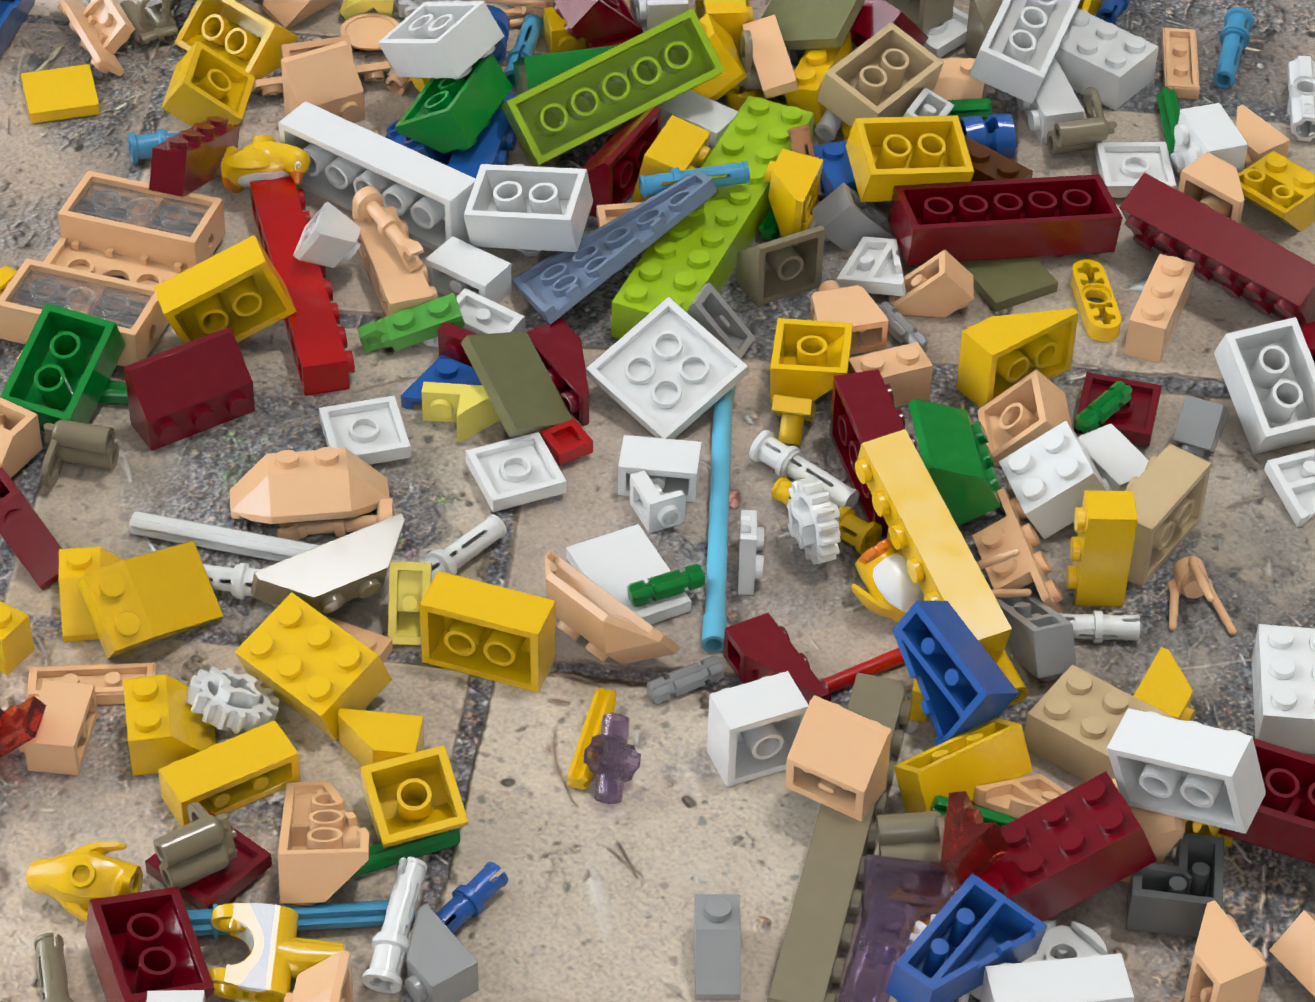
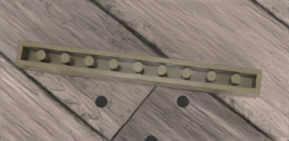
(835, 866)

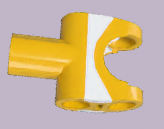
(274, 952)

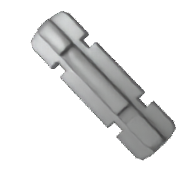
(901, 328)
(685, 679)

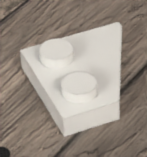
(875, 267)
(484, 316)
(1295, 484)
(749, 563)

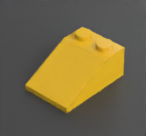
(1011, 347)
(149, 598)

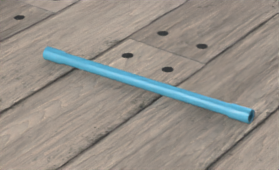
(714, 619)

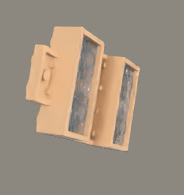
(108, 232)

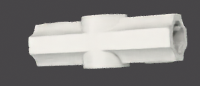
(1302, 97)

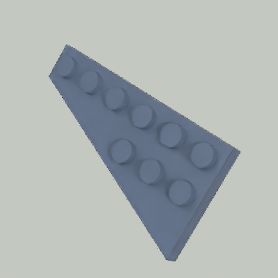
(570, 276)

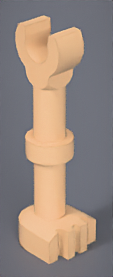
(370, 204)
(340, 527)

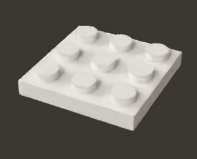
(667, 370)

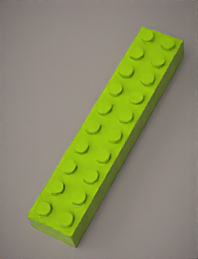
(708, 239)

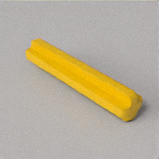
(601, 704)

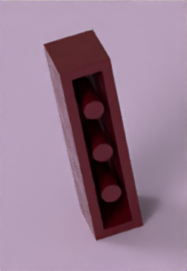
(191, 156)

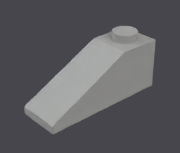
(1039, 636)

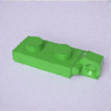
(411, 325)

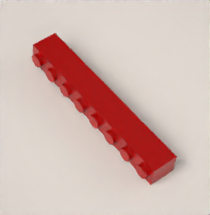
(312, 330)

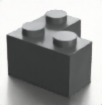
(1176, 895)

